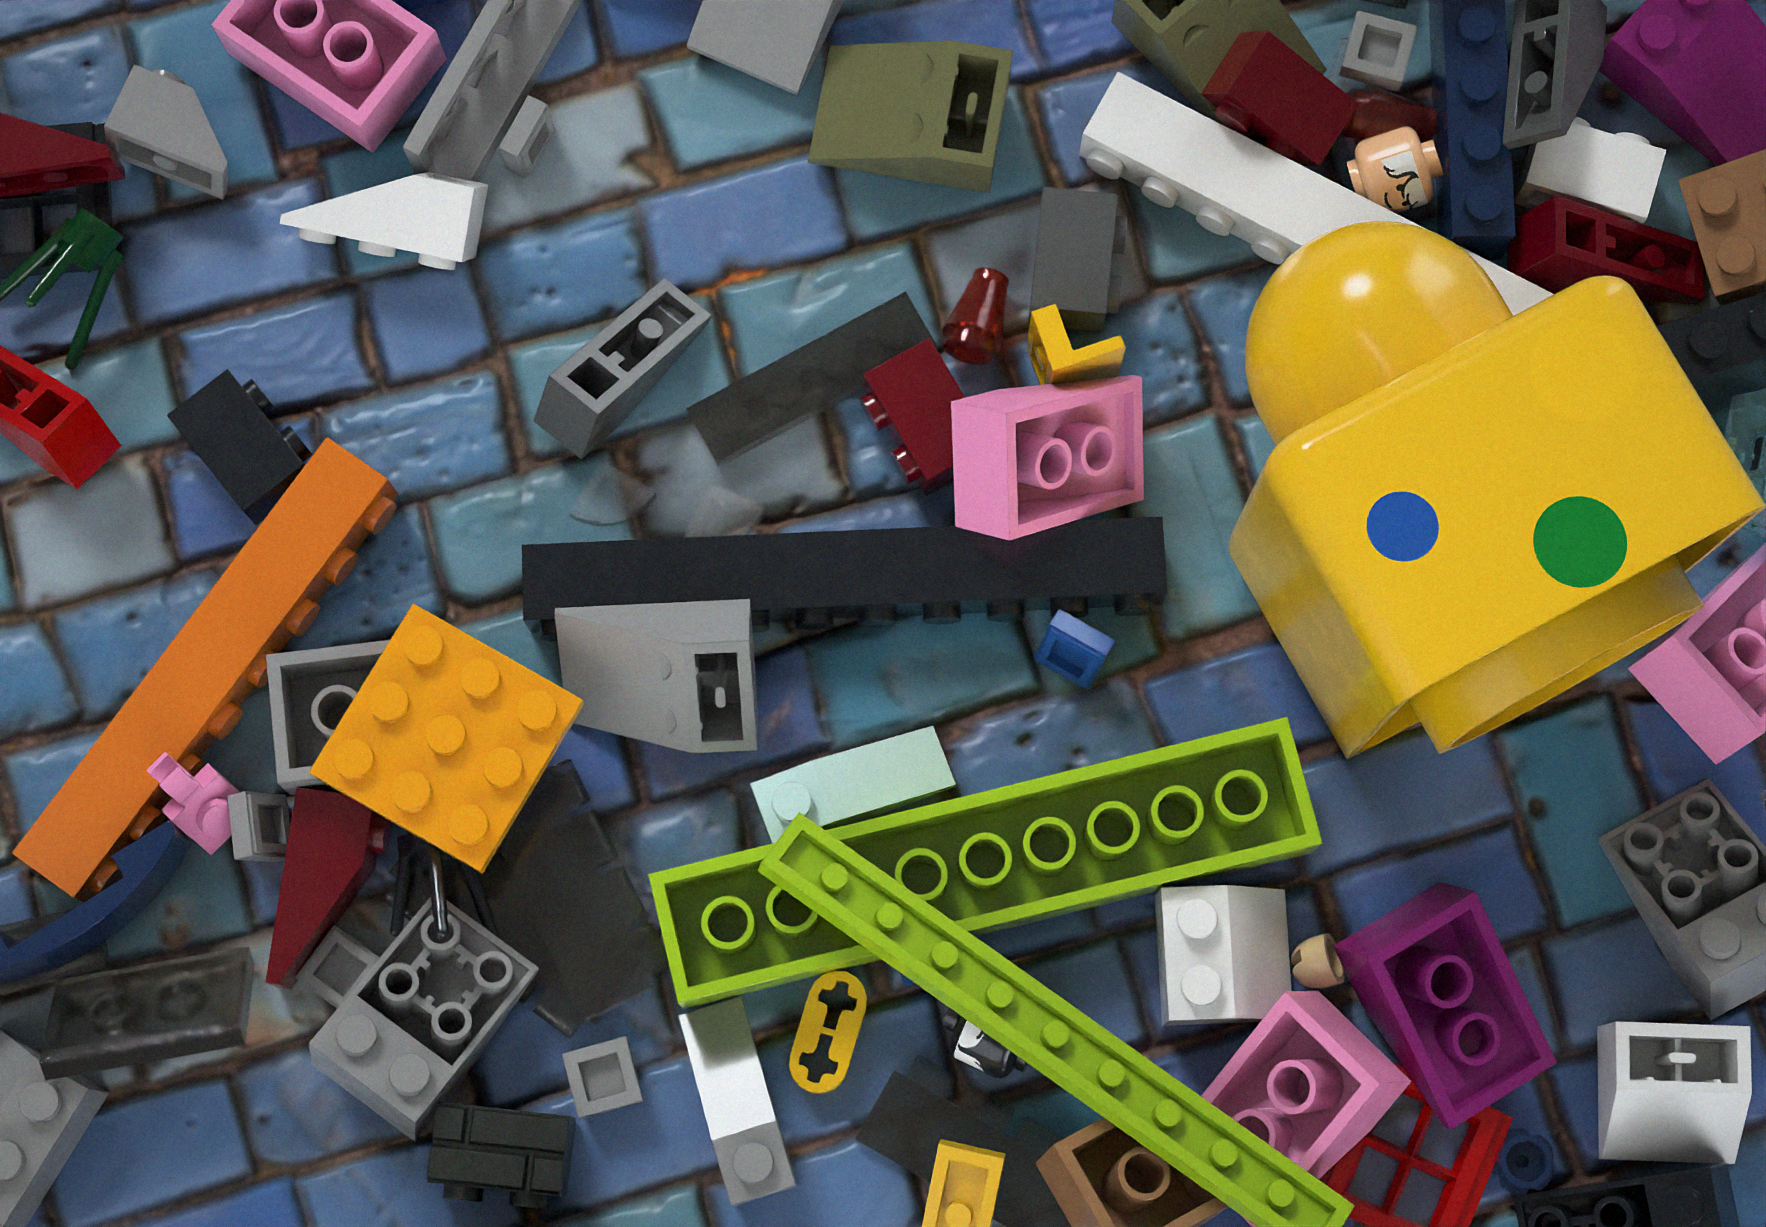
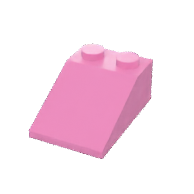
(1046, 454)
(1714, 664)
(1307, 1082)

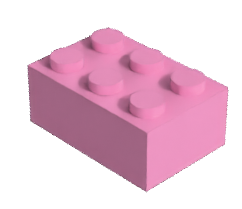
(339, 58)

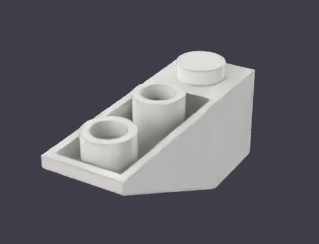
(415, 213)

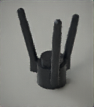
(434, 860)

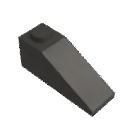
(1551, 66)
(618, 368)

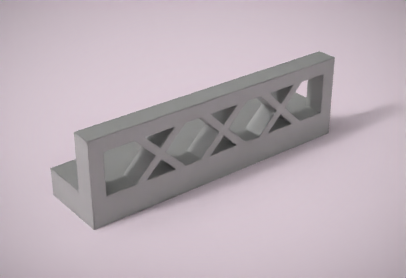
(486, 86)

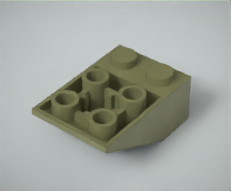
(1193, 36)
(914, 111)

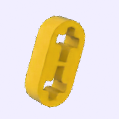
(812, 1027)

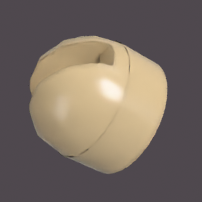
(1317, 963)

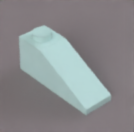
(855, 783)

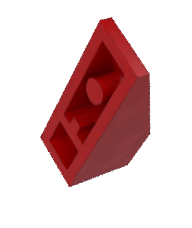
(52, 422)

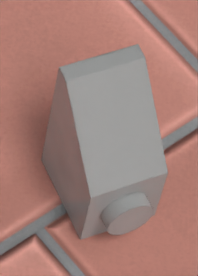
(166, 131)

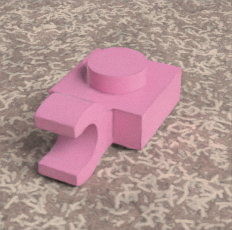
(197, 802)

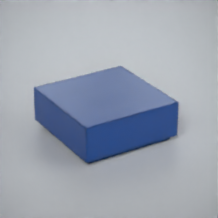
(1073, 649)

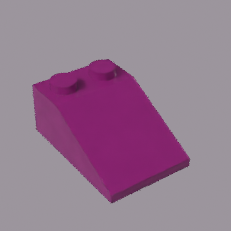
(1696, 72)
(1447, 1001)

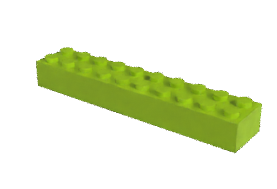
(1004, 857)

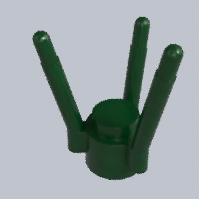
(86, 243)

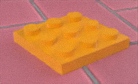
(447, 738)

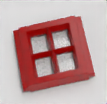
(1416, 1169)

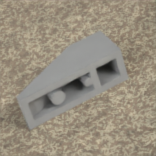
(737, 1102)

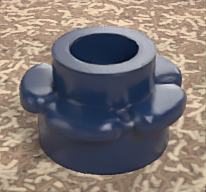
(1539, 1167)

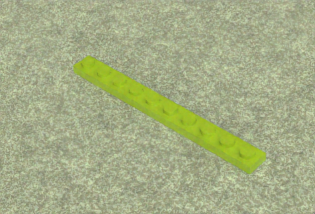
(1048, 1032)

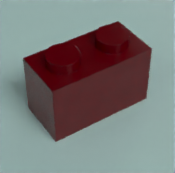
(1278, 98)
(913, 402)

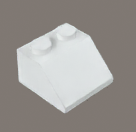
(1221, 953)

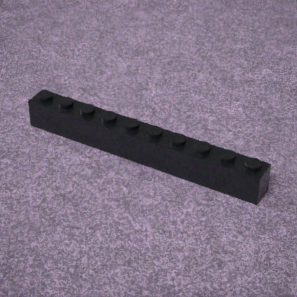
(860, 574)

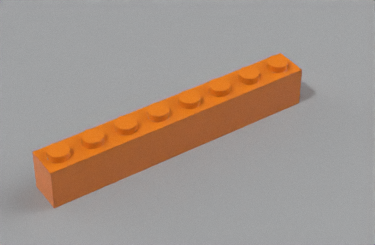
(209, 669)

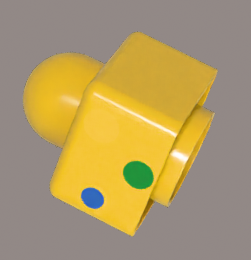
(1467, 489)

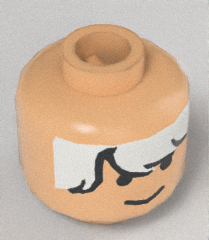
(1395, 169)

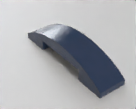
(146, 871)

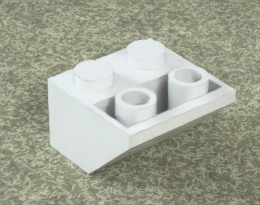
(1672, 1091)

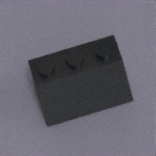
(1722, 352)

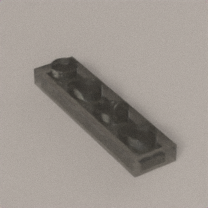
(805, 380)

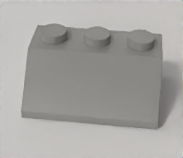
(37, 1127)

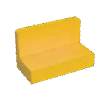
(1056, 360)

